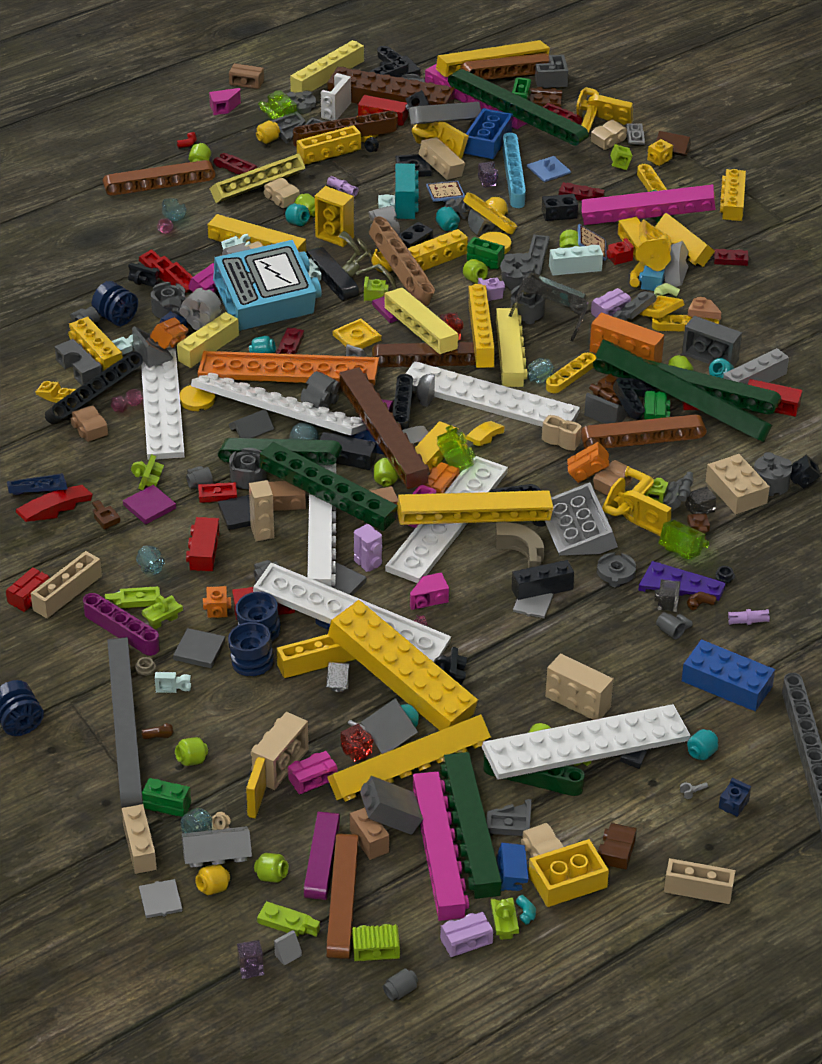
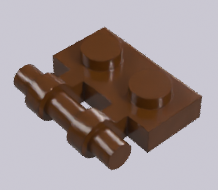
(544, 96)
(605, 389)

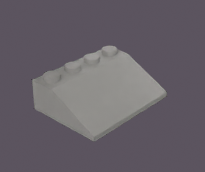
(579, 523)

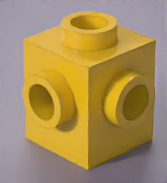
(660, 152)

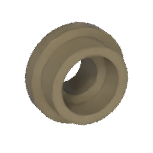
(145, 666)

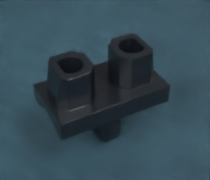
(143, 275)
(452, 664)

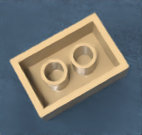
(737, 484)
(579, 687)
(281, 747)

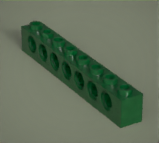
(328, 486)

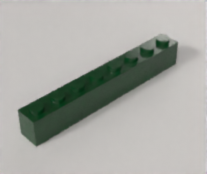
(471, 826)

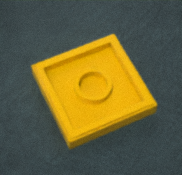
(662, 307)
(357, 334)
(256, 787)

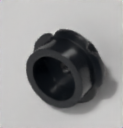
(371, 144)
(725, 574)

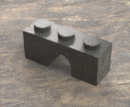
(73, 354)

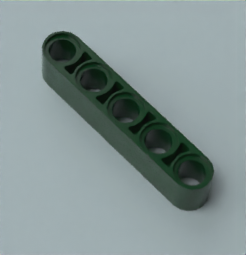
(562, 779)

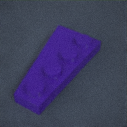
(689, 582)

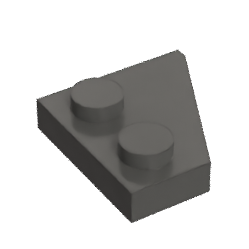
(287, 124)
(510, 819)

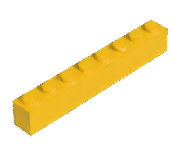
(452, 62)
(481, 326)
(474, 507)
(410, 756)

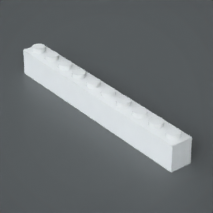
(321, 539)

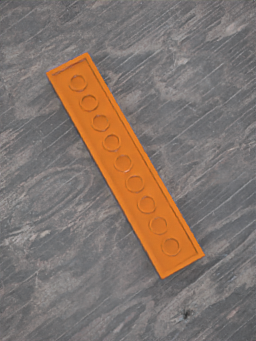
(282, 366)

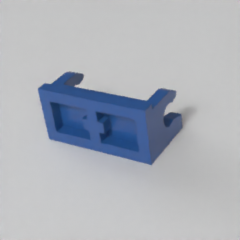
(512, 866)

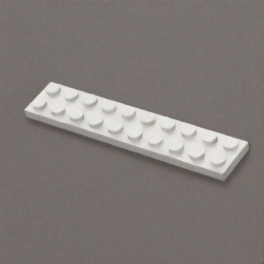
(492, 397)
(274, 402)
(162, 409)
(431, 541)
(326, 603)
(585, 741)

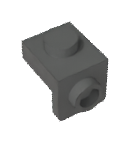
(459, 206)

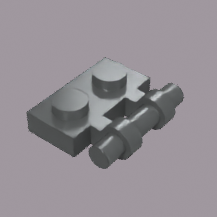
(678, 491)

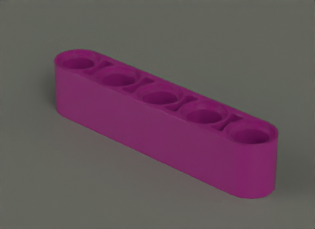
(121, 624)
(321, 856)

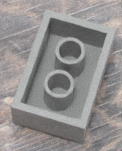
(216, 846)

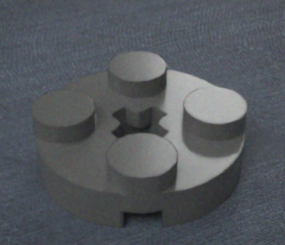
(304, 101)
(616, 576)

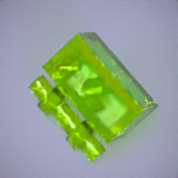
(278, 105)
(455, 449)
(682, 539)

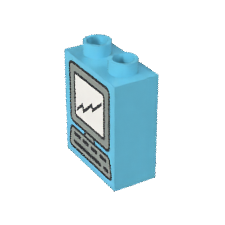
(266, 284)

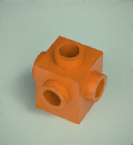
(217, 602)

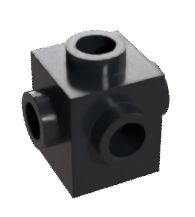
(804, 471)

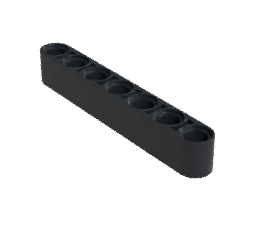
(89, 392)

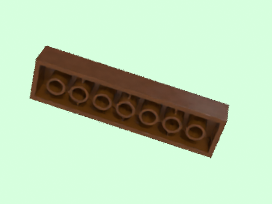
(391, 87)

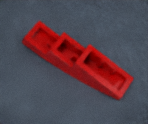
(169, 271)
(50, 504)

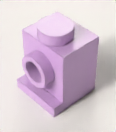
(494, 288)

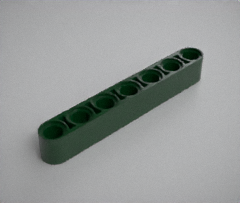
(318, 451)

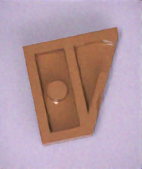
(704, 308)

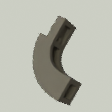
(521, 539)

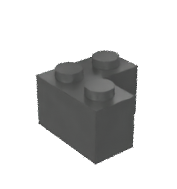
(552, 73)

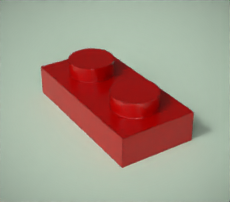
(217, 492)

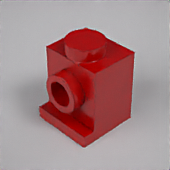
(620, 252)

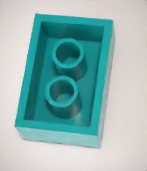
(406, 191)

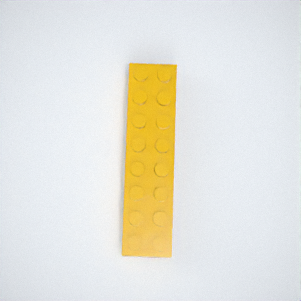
(402, 666)

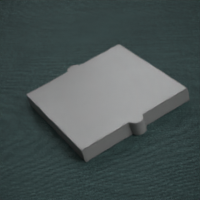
(534, 606)
(160, 898)

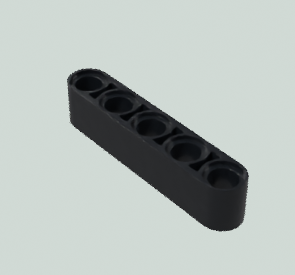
(333, 274)
(403, 400)

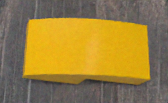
(52, 391)
(483, 433)

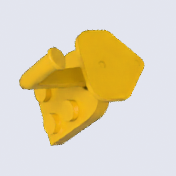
(603, 107)
(450, 136)
(652, 252)
(635, 505)

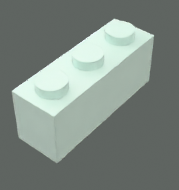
(576, 260)

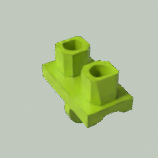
(139, 469)
(164, 609)
(504, 918)

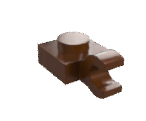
(105, 516)
(699, 522)

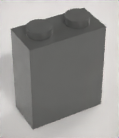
(391, 805)

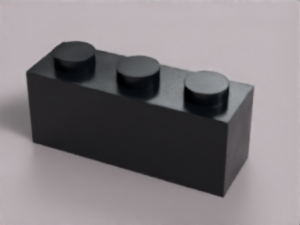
(354, 451)
(543, 580)

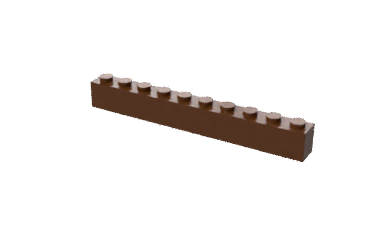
(384, 428)

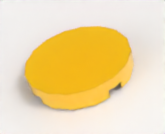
(499, 238)
(195, 399)

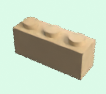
(441, 158)
(261, 510)
(139, 839)
(699, 881)

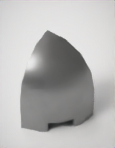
(479, 223)
(426, 389)

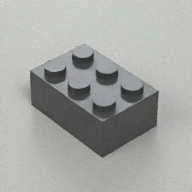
(710, 341)

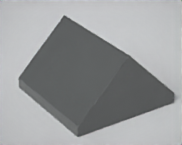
(149, 349)
(603, 410)

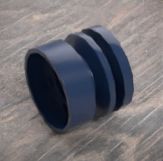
(115, 303)
(259, 608)
(251, 649)
(19, 708)

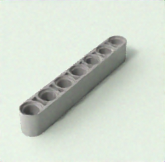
(444, 112)

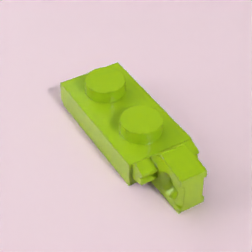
(134, 597)
(287, 920)

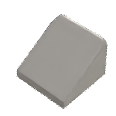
(354, 351)
(287, 948)

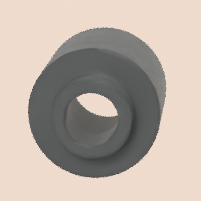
(400, 984)

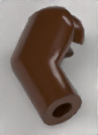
(698, 598)
(163, 731)

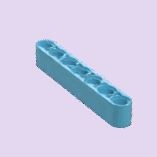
(514, 170)

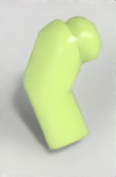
(665, 289)

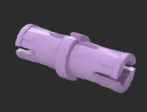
(342, 185)
(748, 616)

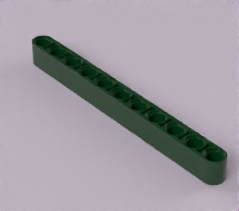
(518, 106)
(684, 390)
(734, 392)

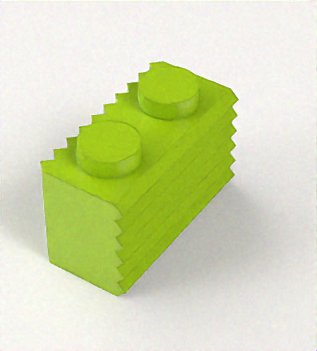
(375, 942)

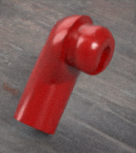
(187, 142)

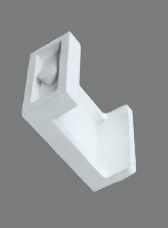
(337, 100)

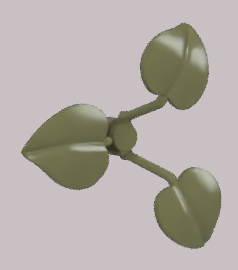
(352, 266)

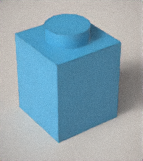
(651, 279)

